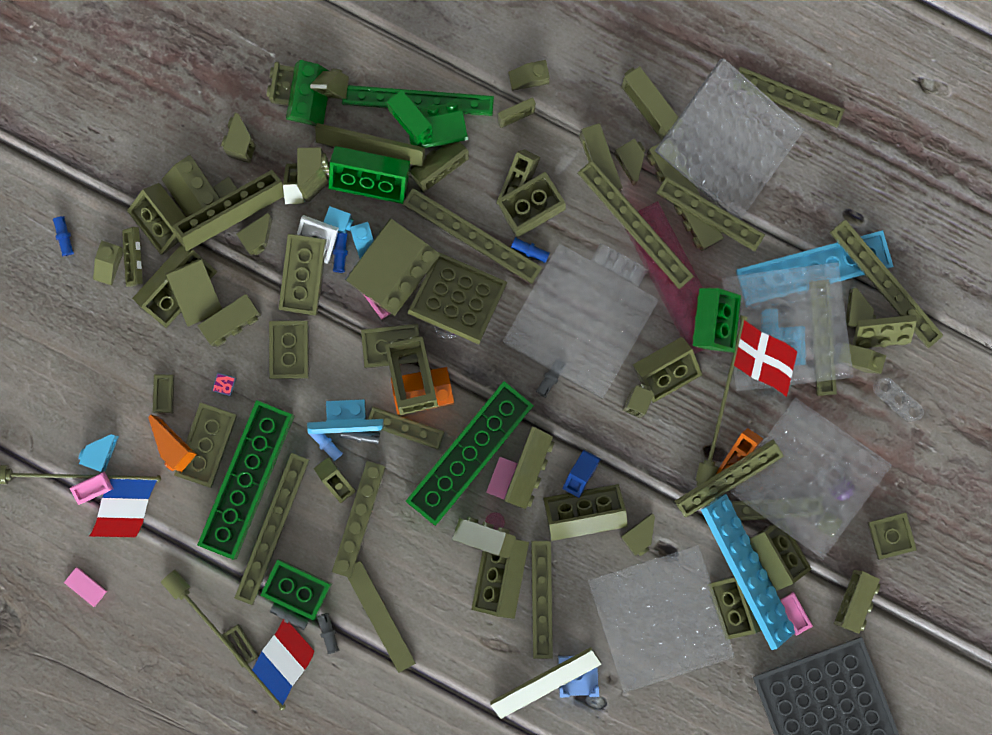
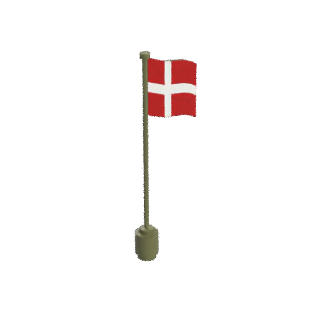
(762, 359)

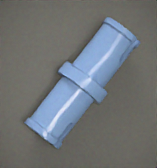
(327, 445)

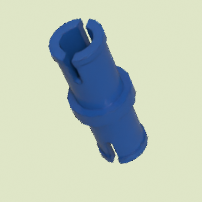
(63, 236)
(530, 250)
(340, 253)

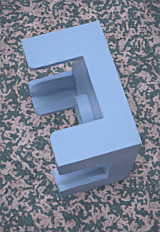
(584, 685)

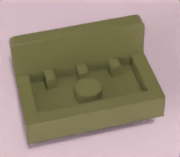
(281, 84)

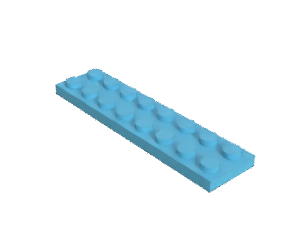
(827, 254)
(748, 571)

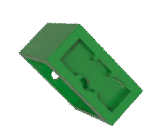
(410, 118)

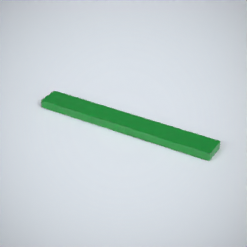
(378, 98)

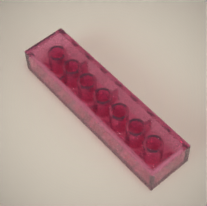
(679, 302)

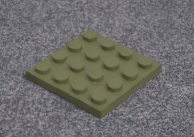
(457, 298)

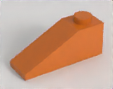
(746, 444)
(170, 445)

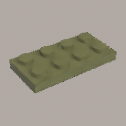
(302, 274)
(208, 440)

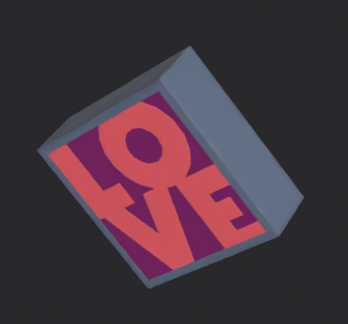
(224, 384)

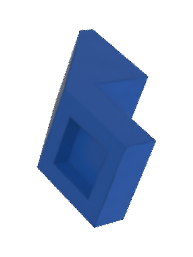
(581, 473)

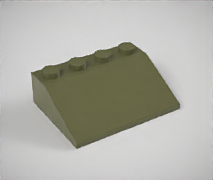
(392, 267)
(528, 468)

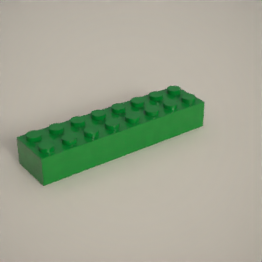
(469, 453)
(246, 480)

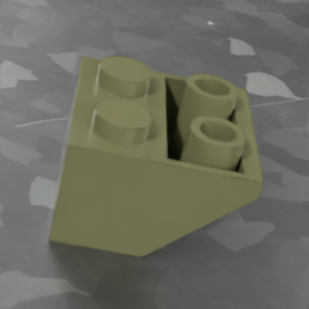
(238, 142)

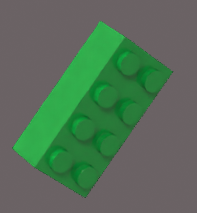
(369, 174)

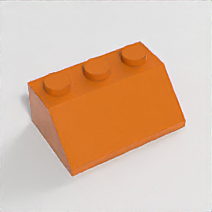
(414, 387)

